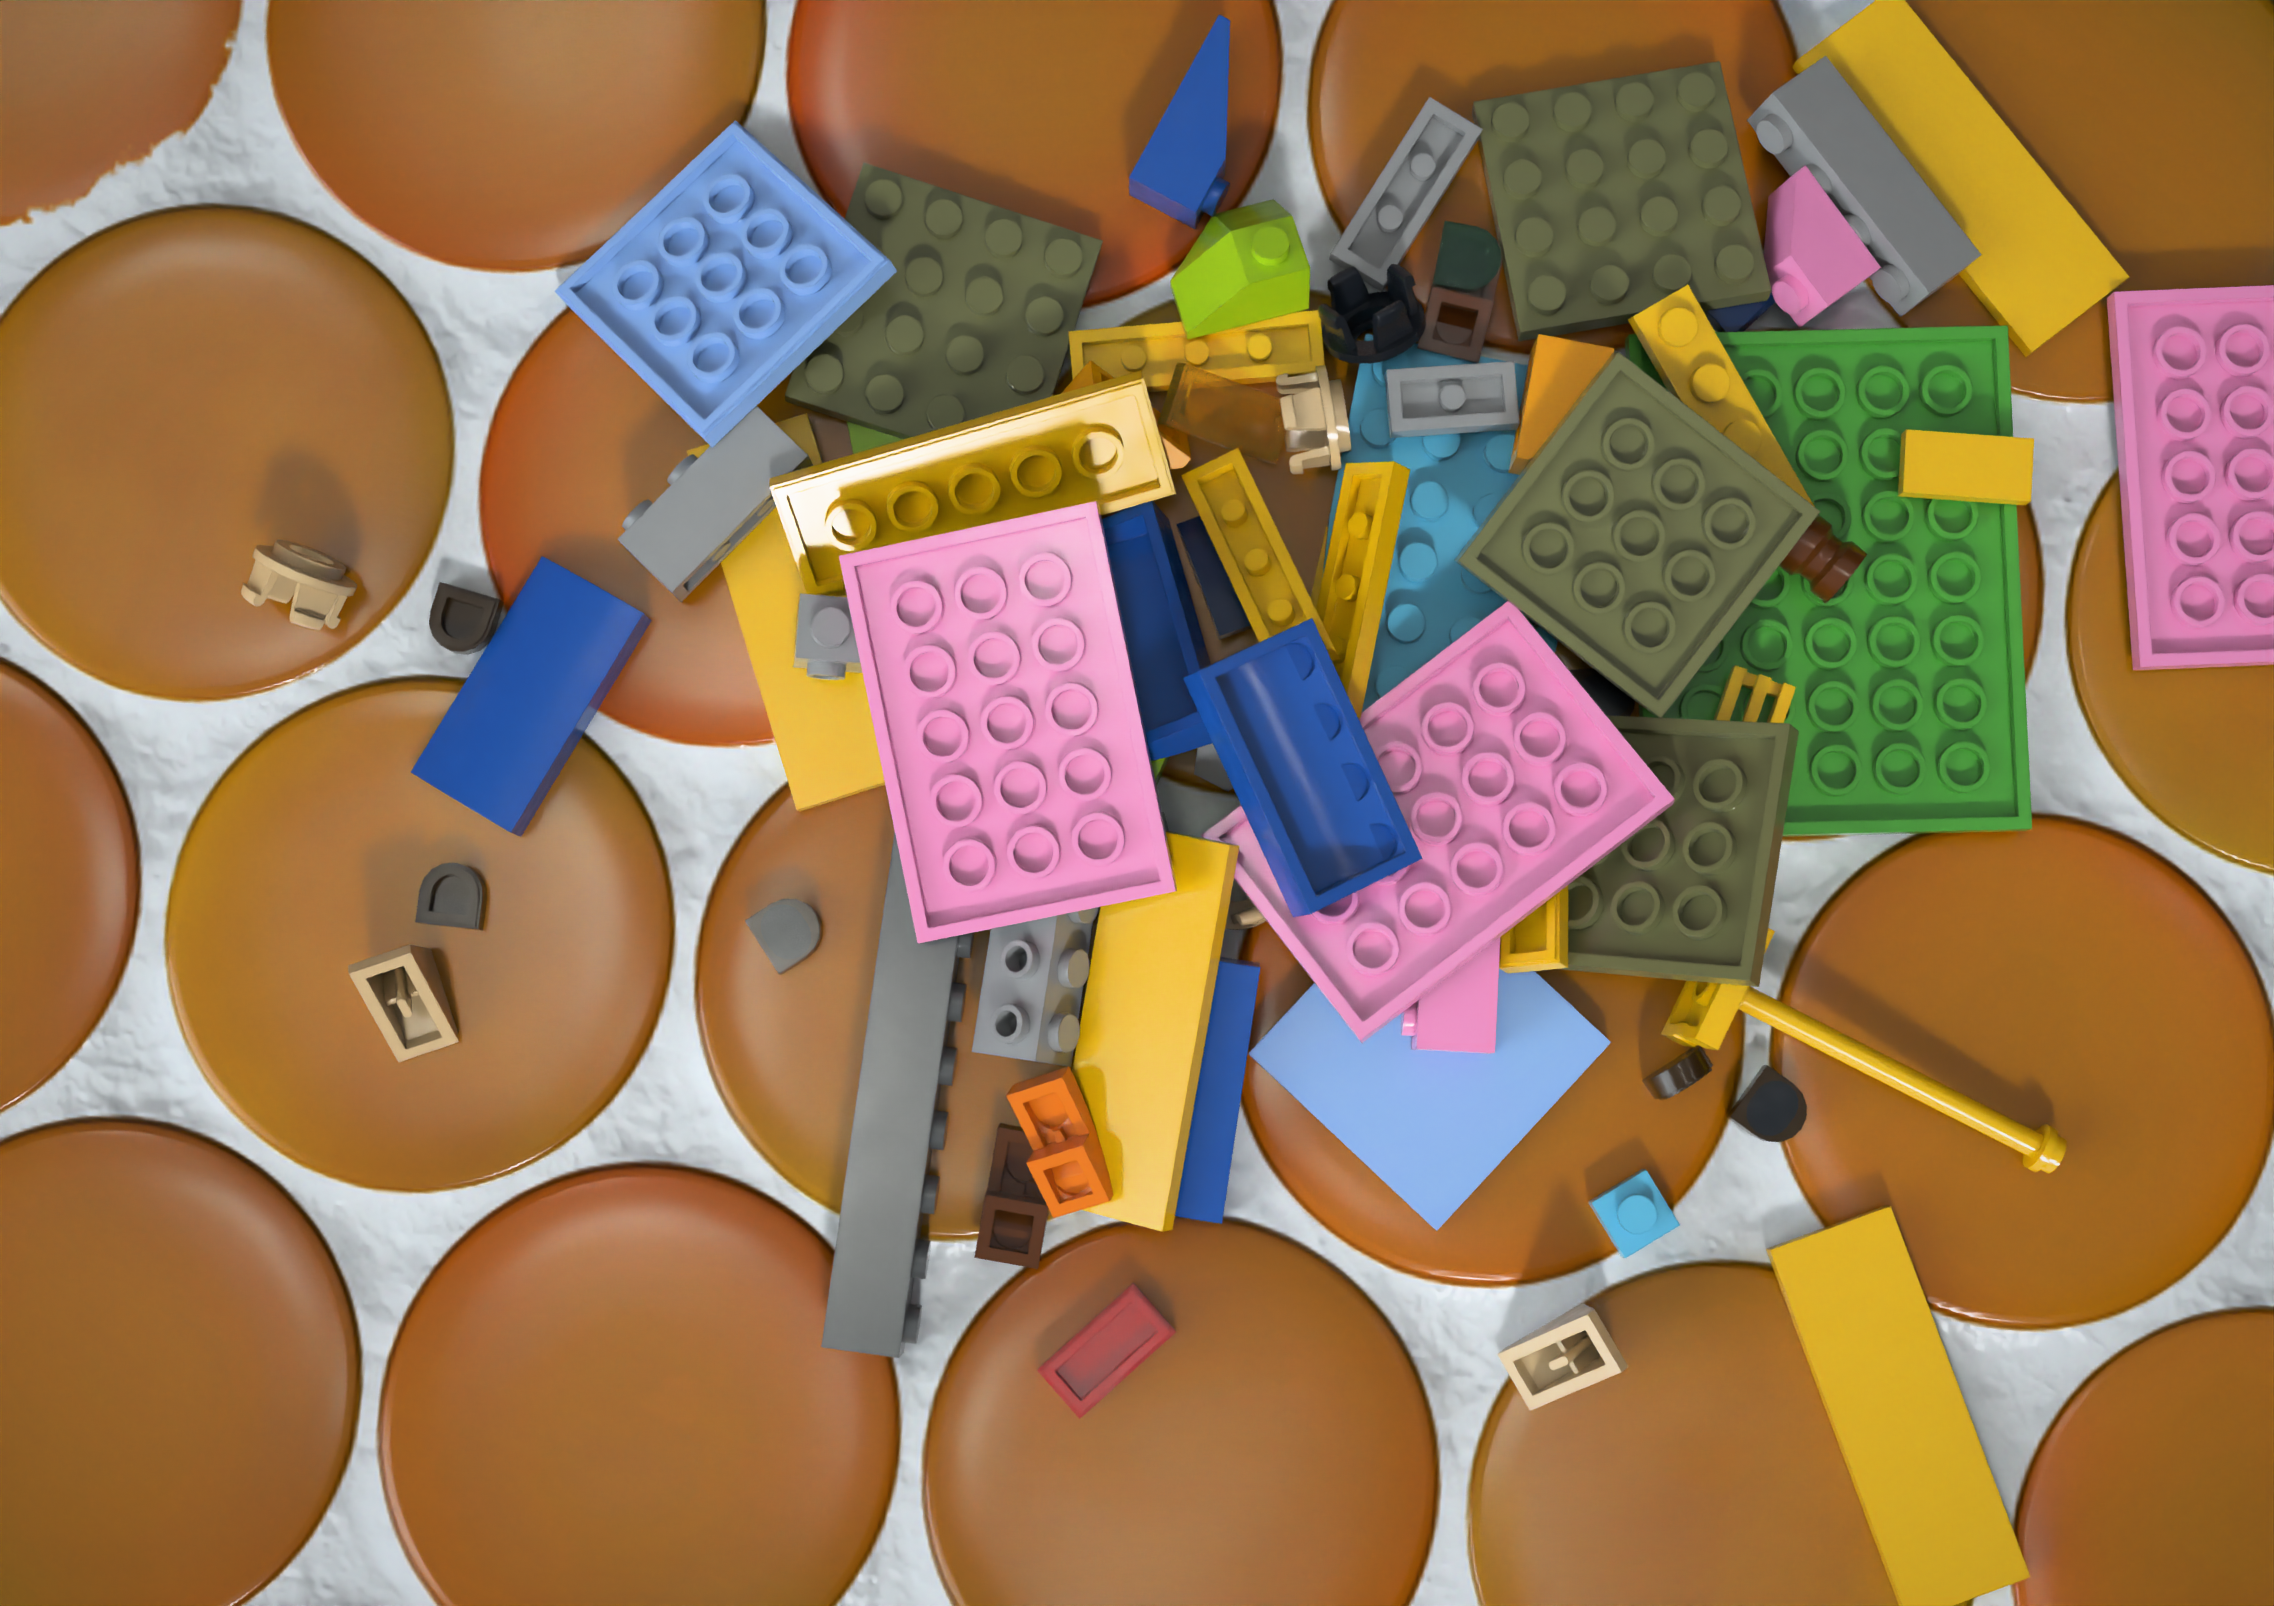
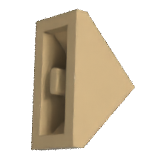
(406, 1000)
(1562, 1357)

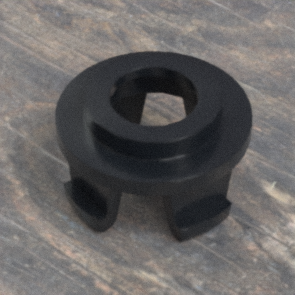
(1394, 316)

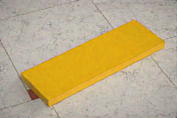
(2036, 251)
(979, 472)
(817, 723)
(1150, 1025)
(1897, 1411)

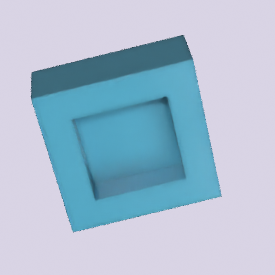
(1634, 1213)

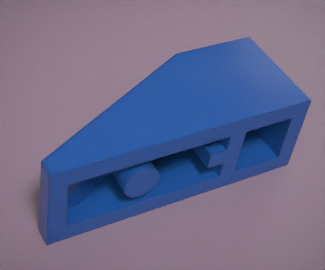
(1187, 153)

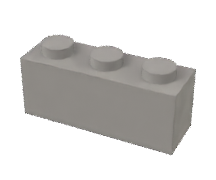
(711, 503)

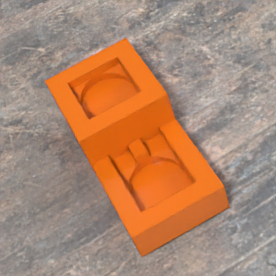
(1064, 1142)

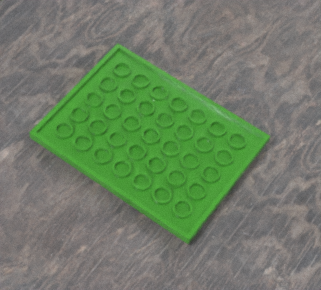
(1918, 660)

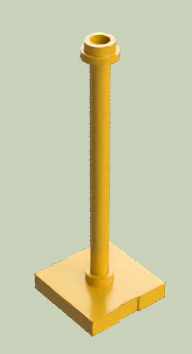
(1708, 1009)

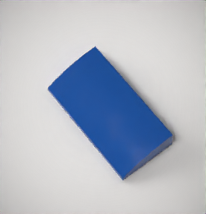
(1158, 627)
(531, 696)
(1302, 768)
(1219, 1093)

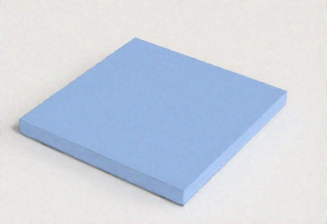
(725, 282)
(1432, 1117)

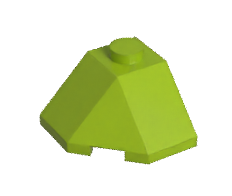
(1242, 271)

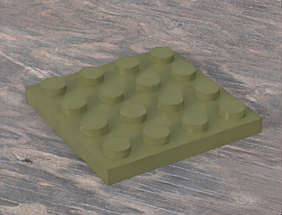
(1619, 199)
(963, 322)
(1637, 535)
(1700, 878)

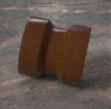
(1823, 559)

